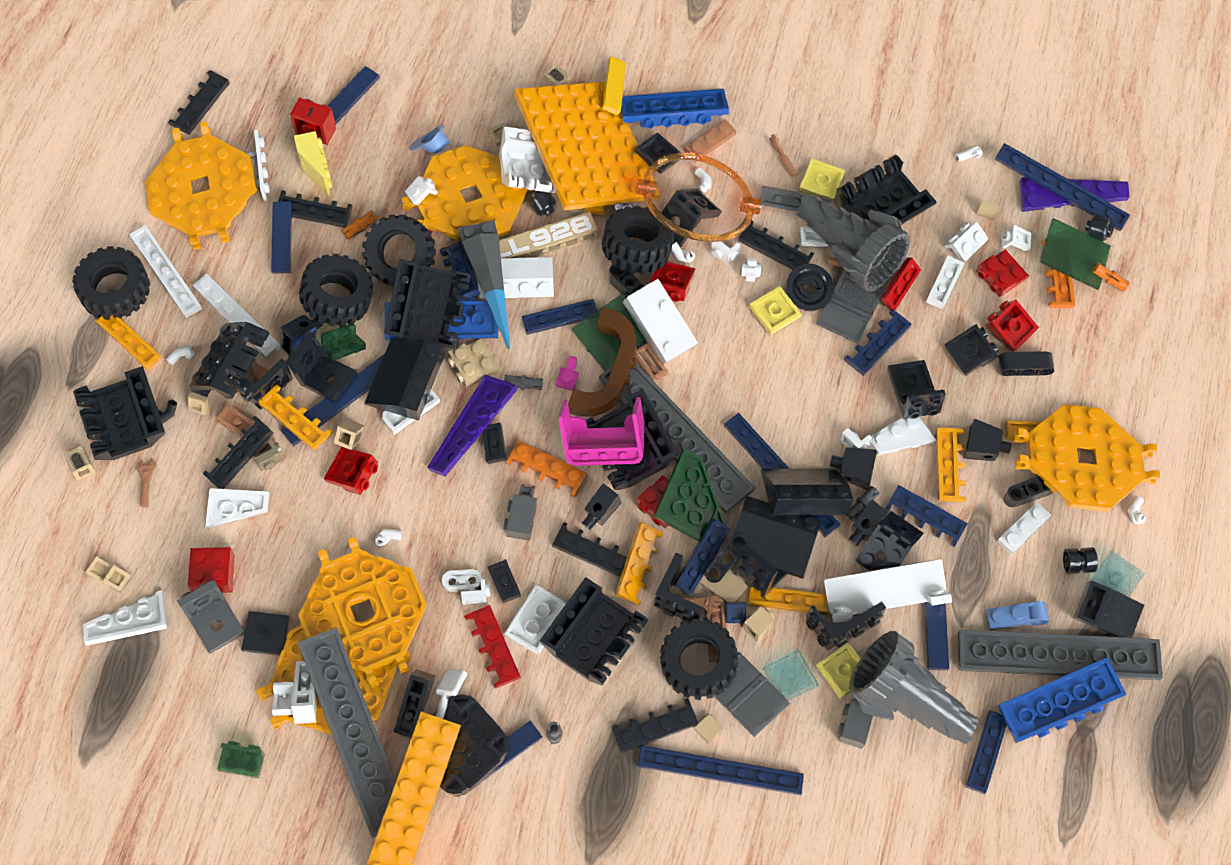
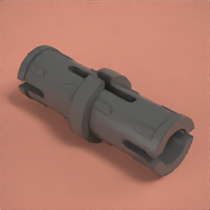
(525, 382)
(862, 502)
(554, 732)

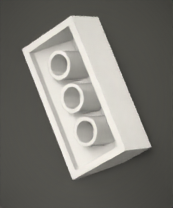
(526, 277)

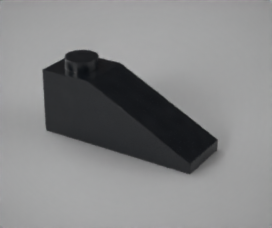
(414, 701)

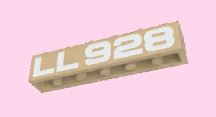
(550, 237)

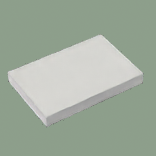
(534, 618)

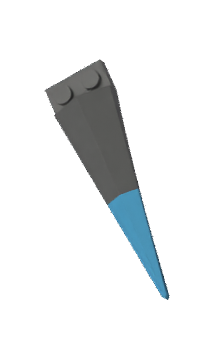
(483, 252)

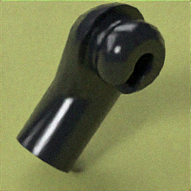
(169, 412)

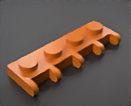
(1062, 289)
(547, 466)

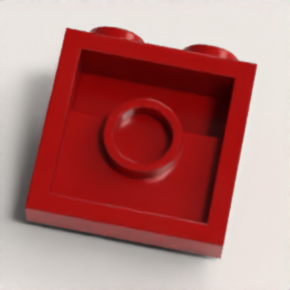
(1002, 273)
(675, 280)
(1011, 324)
(352, 470)
(650, 498)

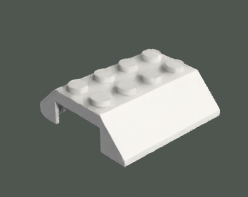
(521, 162)

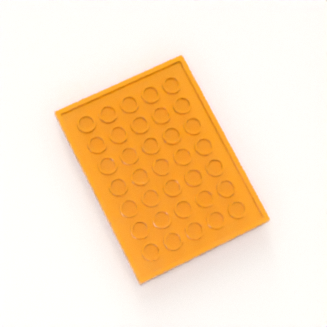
(583, 145)

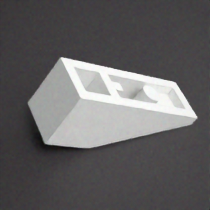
(304, 695)

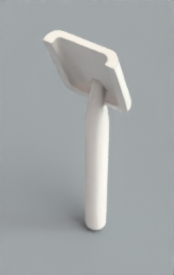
(448, 686)

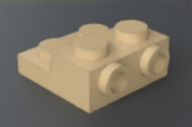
(472, 362)

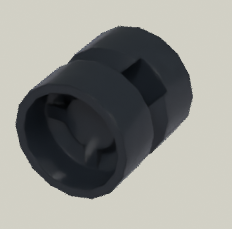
(1077, 560)

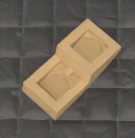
(108, 574)

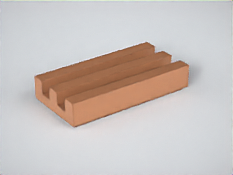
(658, 375)

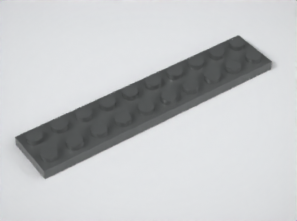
(727, 481)
(1057, 653)
(350, 724)

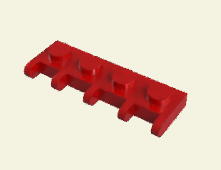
(494, 645)

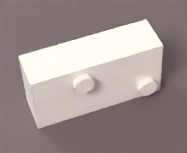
(660, 322)

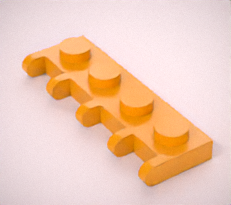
(294, 419)
(948, 465)
(637, 563)

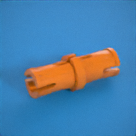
(359, 224)
(1119, 282)

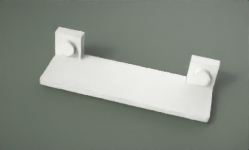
(892, 586)

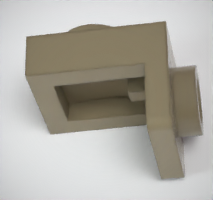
(270, 458)

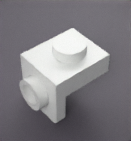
(420, 189)
(724, 253)
(282, 698)

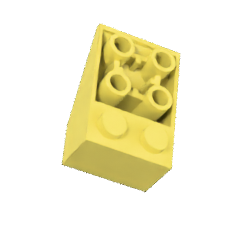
(313, 160)

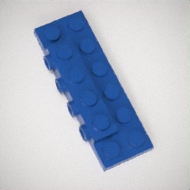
(674, 107)
(476, 321)
(1062, 701)

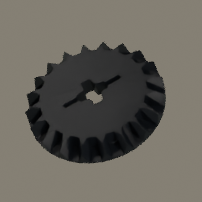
(818, 278)

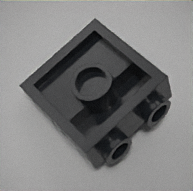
(972, 349)

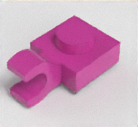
(568, 376)

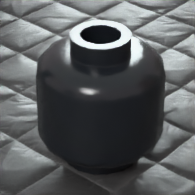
(542, 203)
(1100, 228)

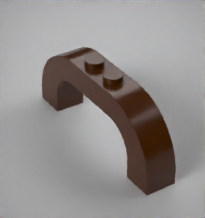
(601, 401)

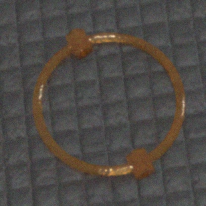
(747, 204)

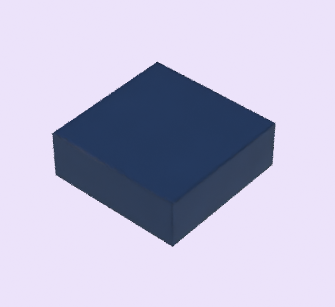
(735, 612)

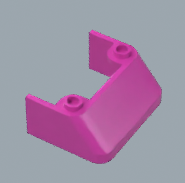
(602, 445)

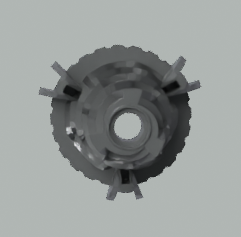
(863, 247)
(894, 680)

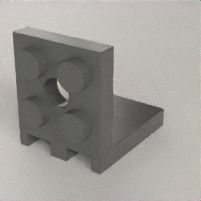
(204, 609)

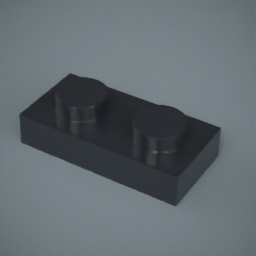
(494, 443)
(504, 581)

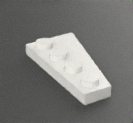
(139, 618)

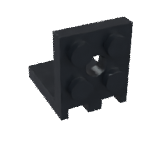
(690, 208)
(318, 368)
(277, 375)
(894, 538)
(757, 571)
(673, 604)

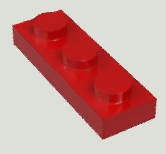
(900, 283)

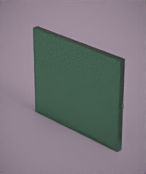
(1074, 253)
(604, 346)

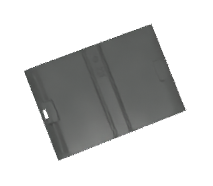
(849, 309)
(752, 698)

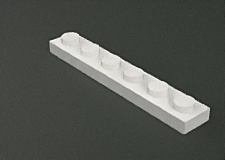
(165, 271)
(231, 310)

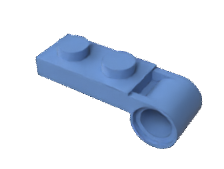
(1017, 615)

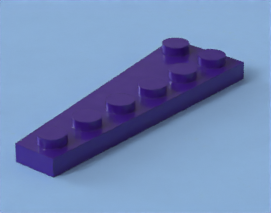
(1037, 198)
(475, 417)

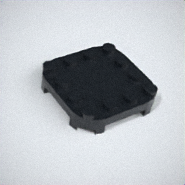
(478, 746)

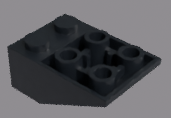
(1108, 610)

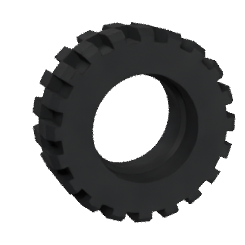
(387, 229)
(631, 254)
(104, 263)
(339, 271)
(689, 634)

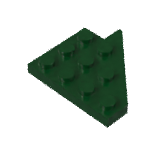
(689, 498)

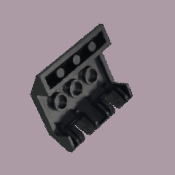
(885, 193)
(426, 303)
(227, 356)
(120, 416)
(657, 444)
(592, 632)

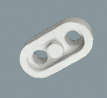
(462, 580)

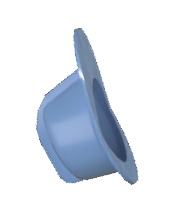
(432, 142)

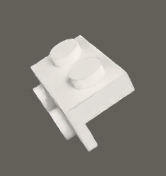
(966, 240)

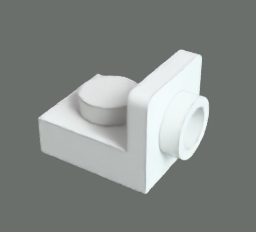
(1016, 237)
(852, 440)
(475, 596)

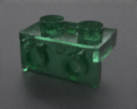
(342, 342)
(241, 760)

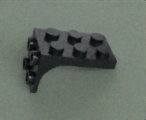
(915, 390)
(834, 634)

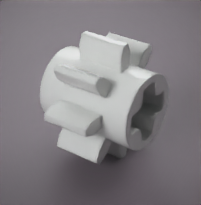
(751, 269)

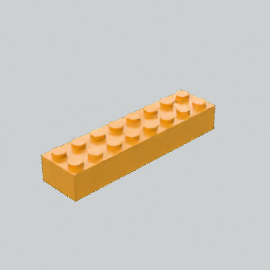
(414, 791)

